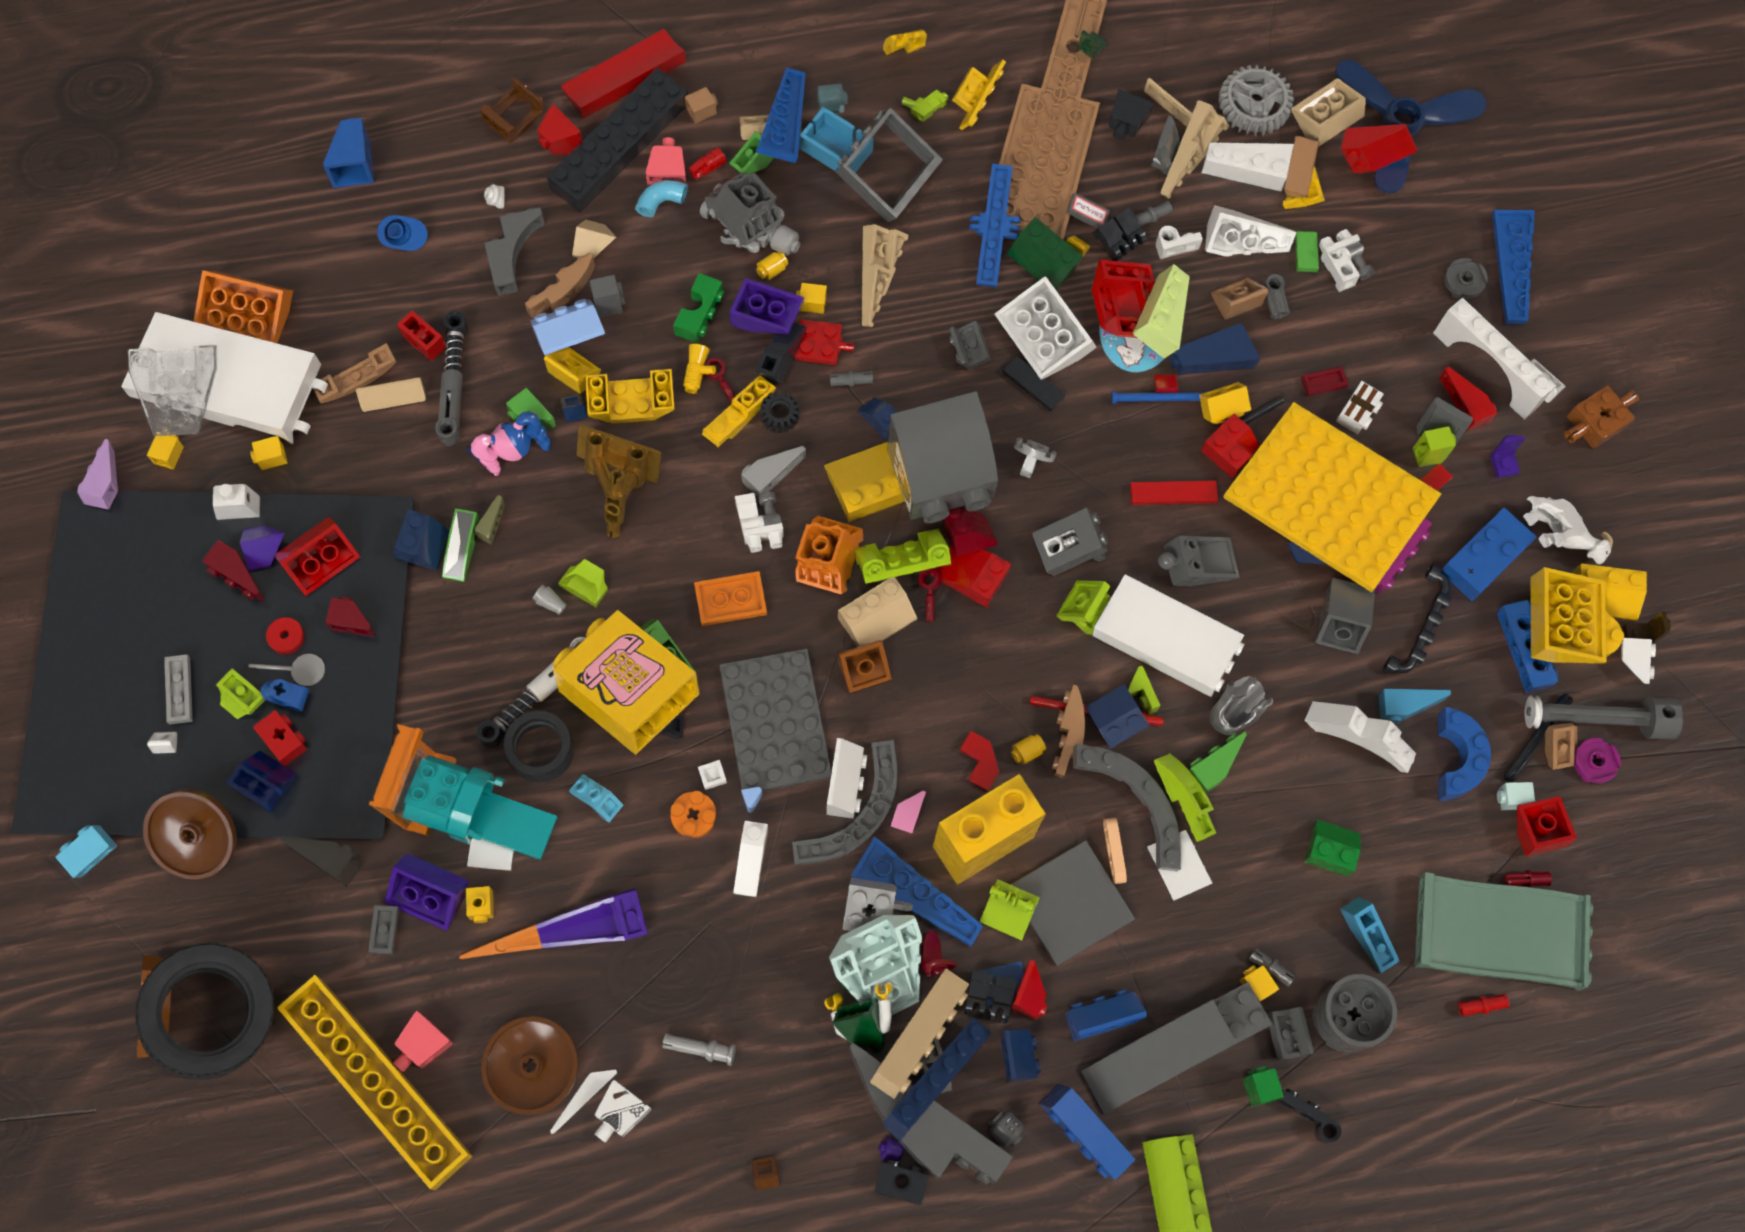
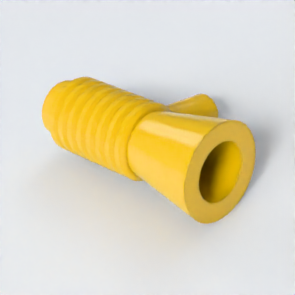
(696, 368)

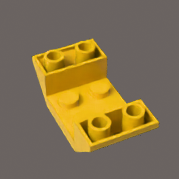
(630, 399)

